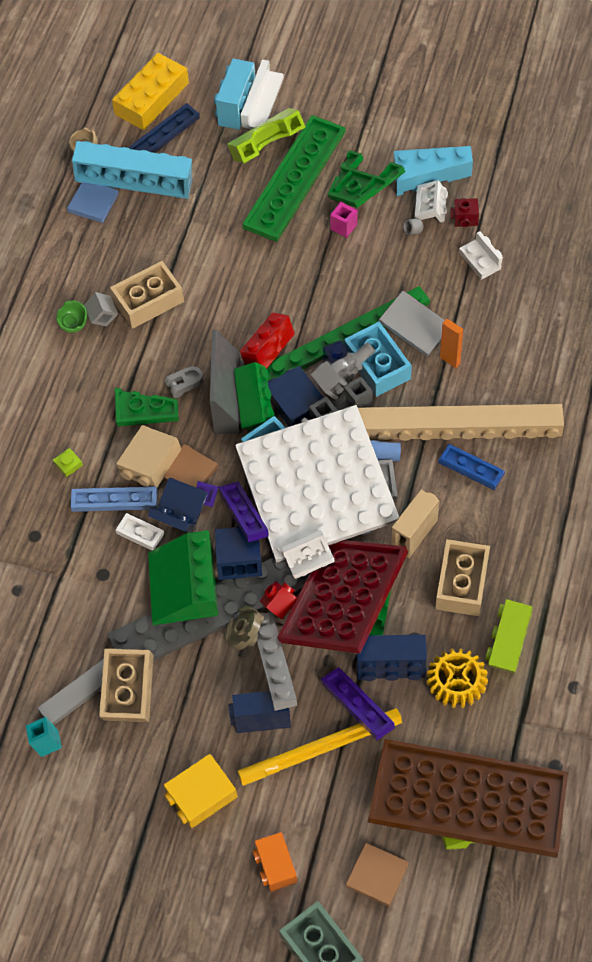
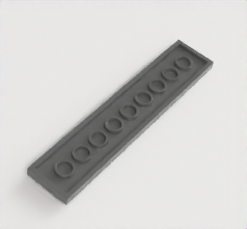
(231, 596)

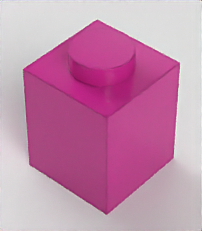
(343, 219)

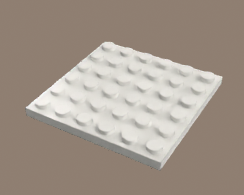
(317, 480)

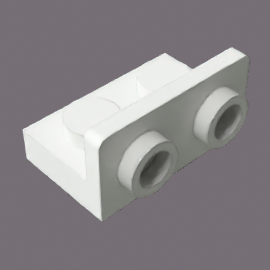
(431, 201)
(481, 256)

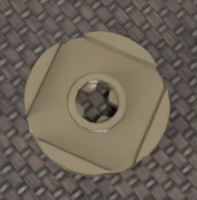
(244, 629)

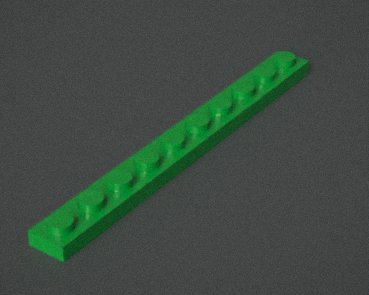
(313, 351)

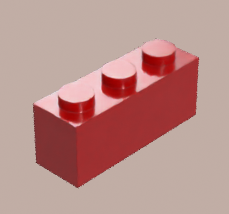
(268, 340)

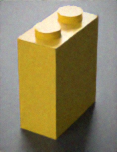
(199, 791)

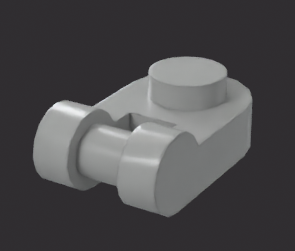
(191, 378)

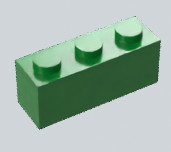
(253, 395)

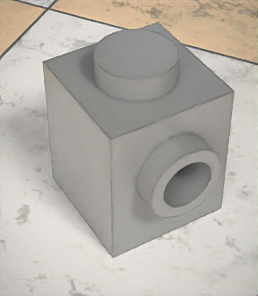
(101, 309)

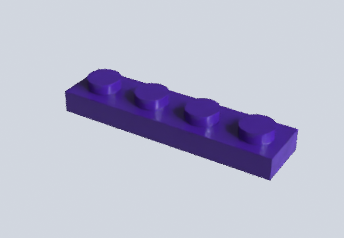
(243, 511)
(358, 703)

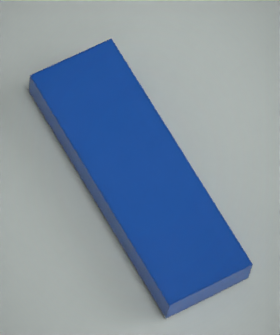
(471, 467)

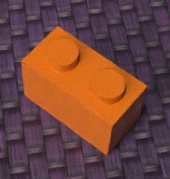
(275, 861)

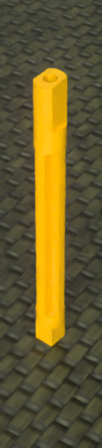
(308, 751)

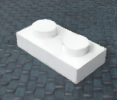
(139, 532)

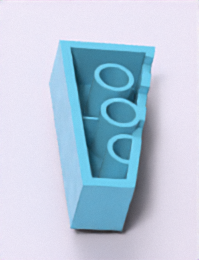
(432, 165)

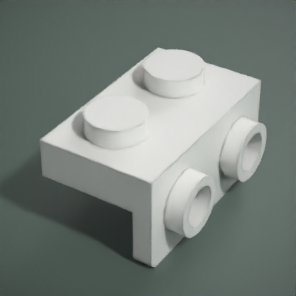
(307, 554)

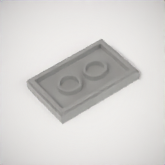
(413, 323)

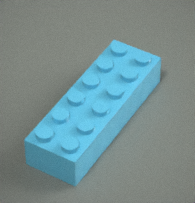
(132, 169)

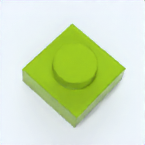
(67, 462)

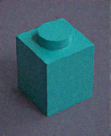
(43, 736)

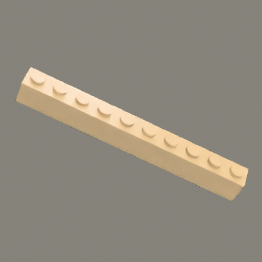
(463, 422)

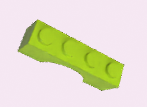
(281, 125)

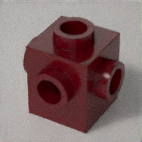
(465, 212)

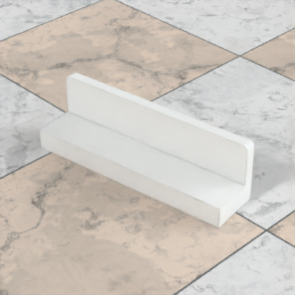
(261, 96)

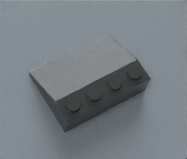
(223, 386)

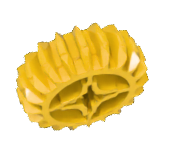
(467, 691)

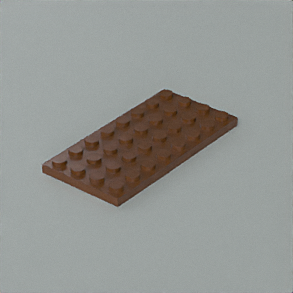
(469, 798)

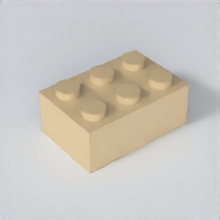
(147, 294)
(462, 577)
(126, 685)

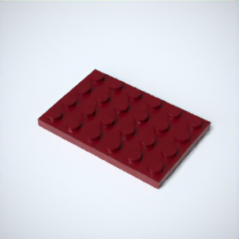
(344, 597)

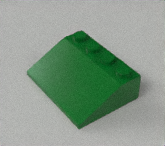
(183, 579)

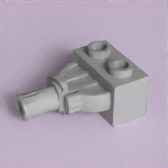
(335, 376)

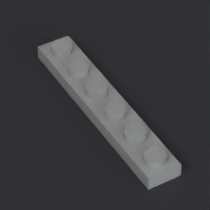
(275, 664)

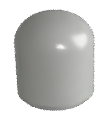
(415, 224)

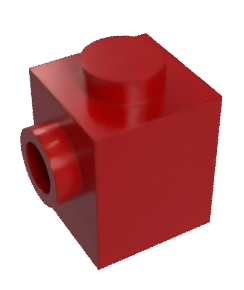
(278, 599)

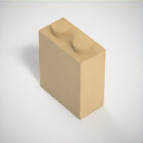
(148, 457)
(416, 521)

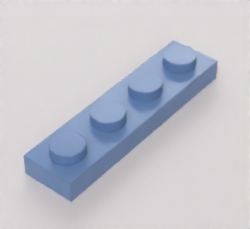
(114, 499)

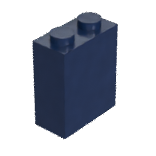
(293, 395)
(236, 555)
(256, 713)

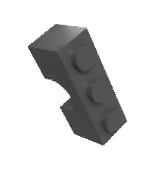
(354, 393)

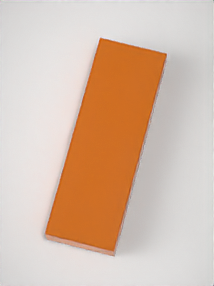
(451, 343)

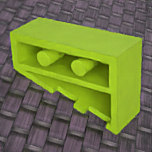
(509, 636)

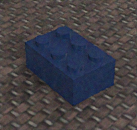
(393, 657)

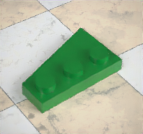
(144, 409)

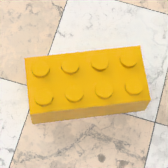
(150, 91)

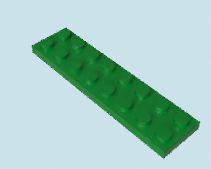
(294, 178)

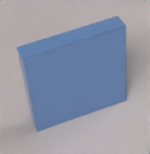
(93, 201)

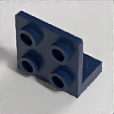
(179, 505)

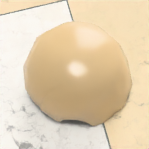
(82, 135)

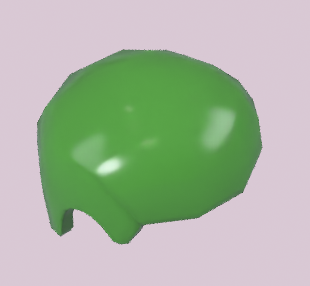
(72, 316)

